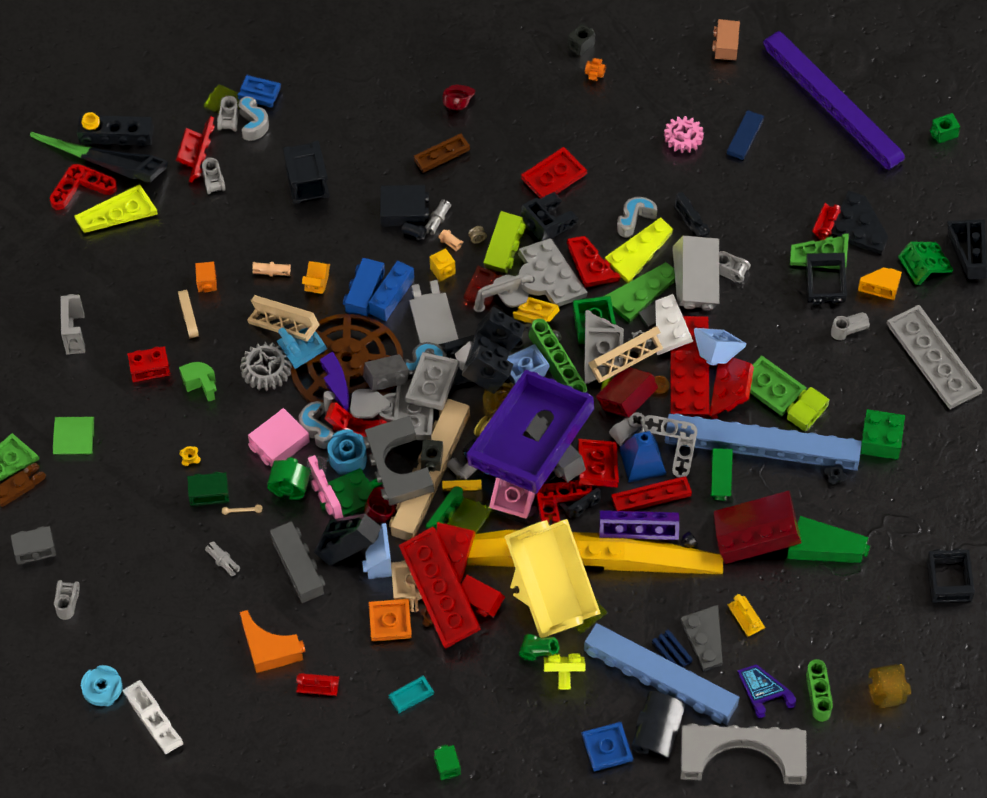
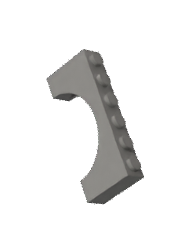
(781, 745)

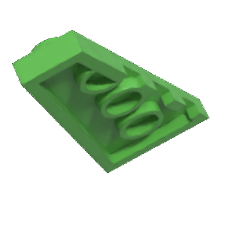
(641, 292)

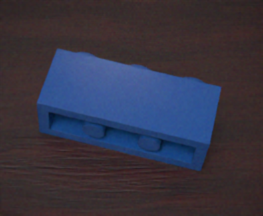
(363, 286)
(391, 291)

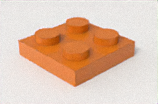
(390, 620)

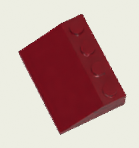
(756, 527)

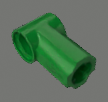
(534, 646)

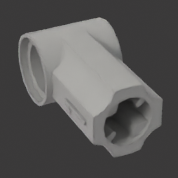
(849, 325)

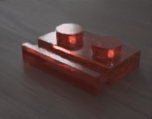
(480, 279)

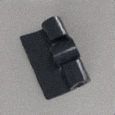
(658, 724)

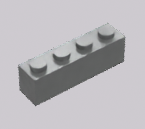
(297, 562)

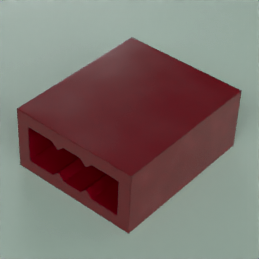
(627, 391)

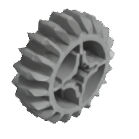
(258, 374)

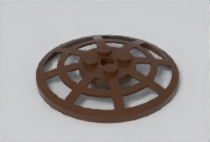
(347, 347)

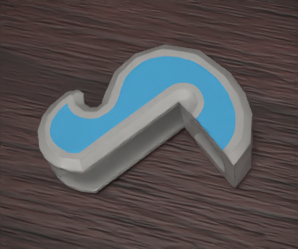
(257, 118)
(632, 208)
(309, 421)

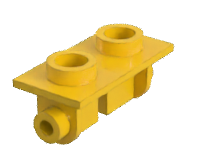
(745, 615)

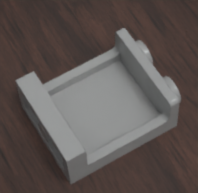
(72, 336)

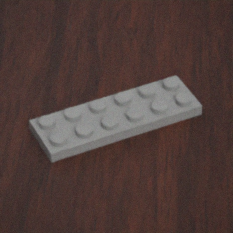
(934, 357)

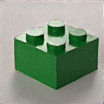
(598, 306)
(882, 434)

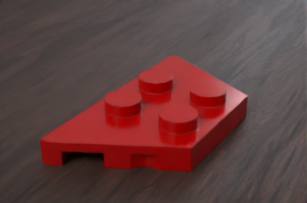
(731, 386)

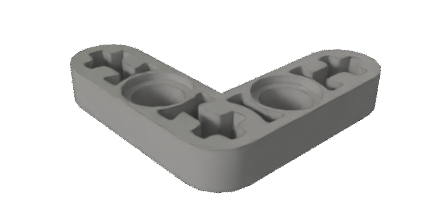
(682, 440)

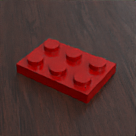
(554, 173)
(600, 463)

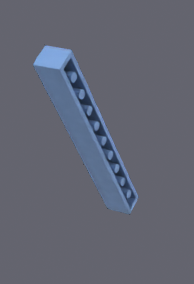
(769, 442)

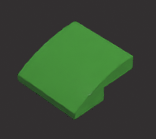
(73, 435)

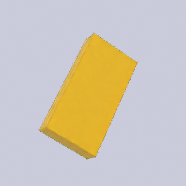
(466, 485)

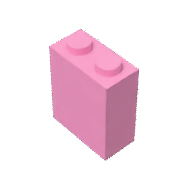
(278, 438)

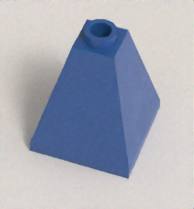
(642, 457)

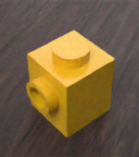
(442, 265)

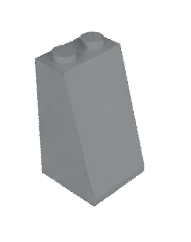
(696, 272)

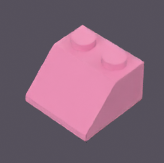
(511, 498)

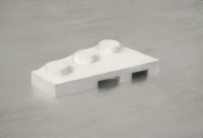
(671, 325)

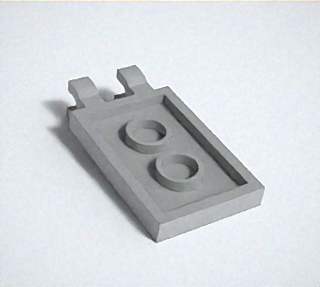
(432, 315)

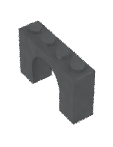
(396, 486)

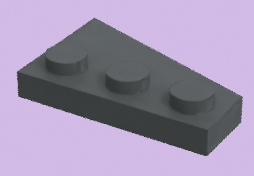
(705, 638)

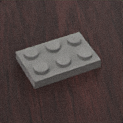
(432, 381)

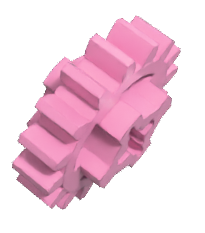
(682, 134)

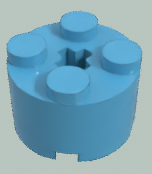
(347, 452)

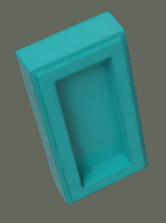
(411, 694)

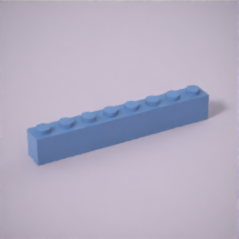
(661, 674)

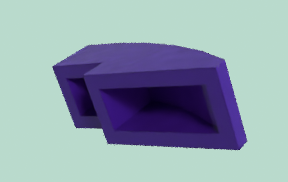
(335, 380)

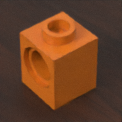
(206, 277)

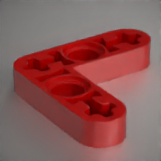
(80, 179)
(552, 500)

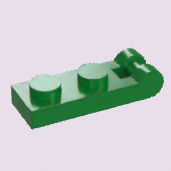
(447, 508)

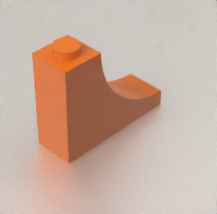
(268, 649)

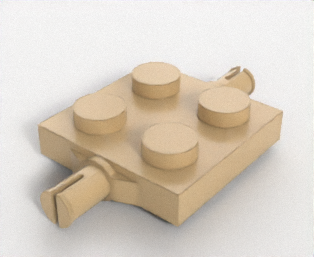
(404, 584)

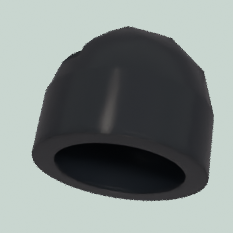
(689, 540)

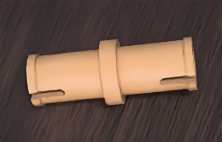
(271, 269)

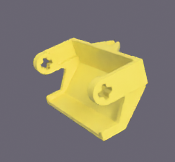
(551, 577)

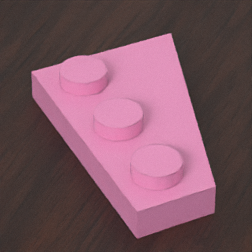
(324, 490)

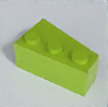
(504, 242)

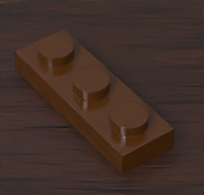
(441, 153)

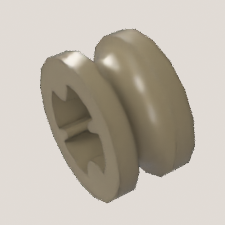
(477, 234)

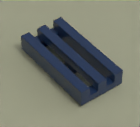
(662, 638)

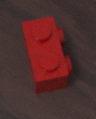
(148, 364)
(482, 596)

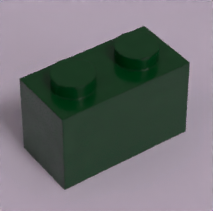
(208, 488)

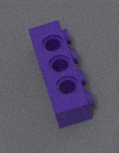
(639, 525)

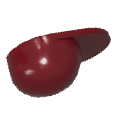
(457, 96)
(377, 508)

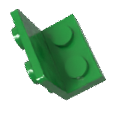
(923, 259)

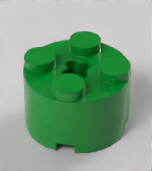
(288, 478)

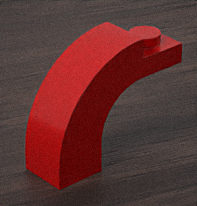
(343, 420)

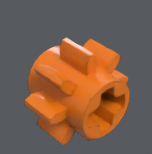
(595, 69)

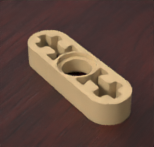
(188, 314)

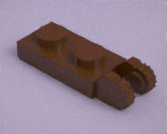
(20, 484)

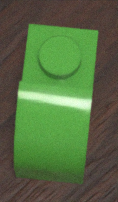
(199, 375)

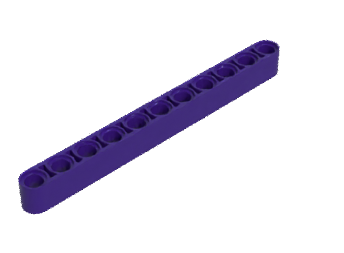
(834, 100)

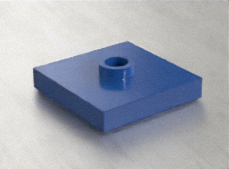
(607, 746)

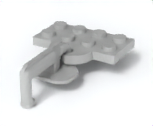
(543, 274)
(390, 407)

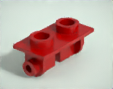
(825, 221)
(317, 684)

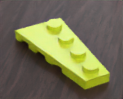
(119, 209)
(635, 253)

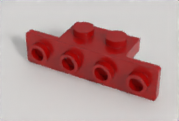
(193, 147)

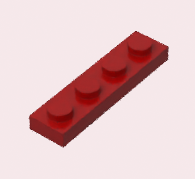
(652, 494)

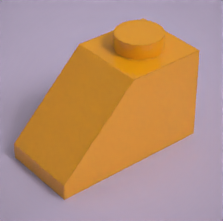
(881, 283)

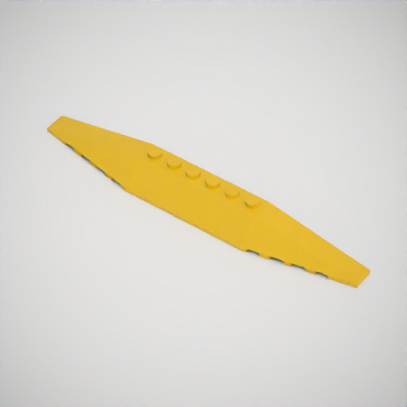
(612, 553)

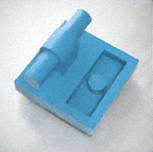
(298, 350)

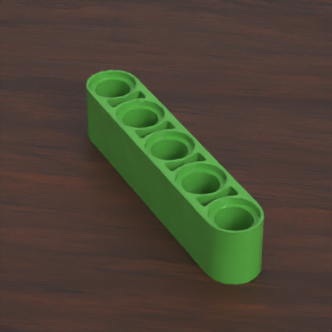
(554, 353)

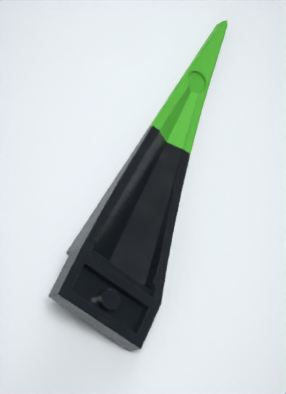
(128, 164)

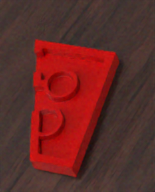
(589, 263)

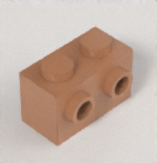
(727, 39)

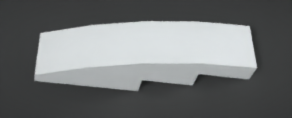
(152, 717)

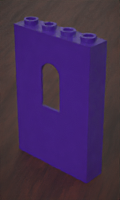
(516, 458)

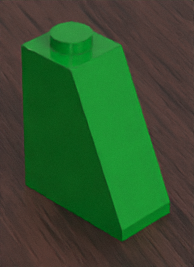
(721, 473)

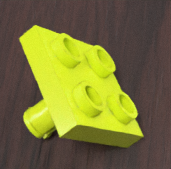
(564, 666)

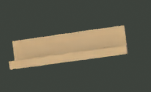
(286, 314)
(626, 347)

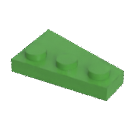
(829, 245)

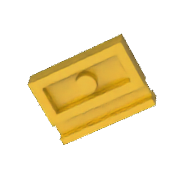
(536, 309)

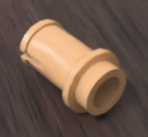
(446, 237)

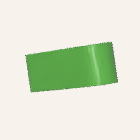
(816, 698)

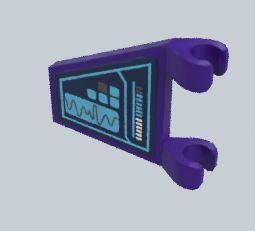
(762, 688)

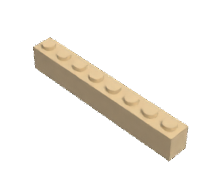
(447, 429)

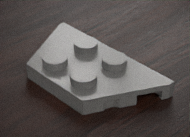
(599, 339)

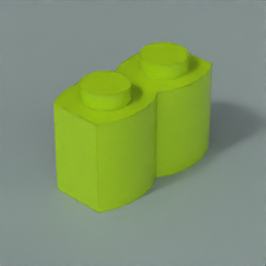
(807, 408)

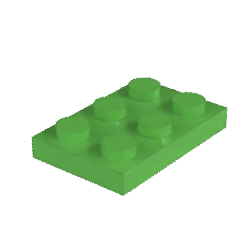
(774, 386)

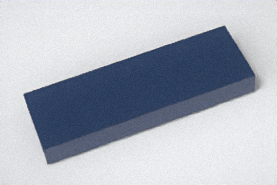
(745, 135)

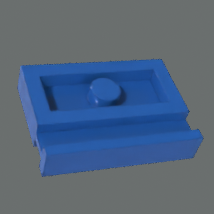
(261, 90)

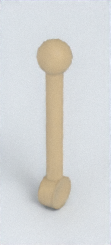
(258, 509)

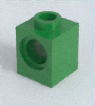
(945, 128)
(447, 762)

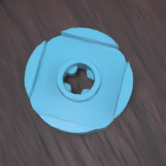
(101, 696)

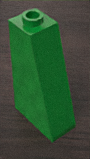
(828, 543)

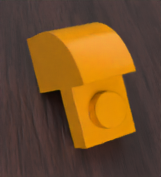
(316, 277)

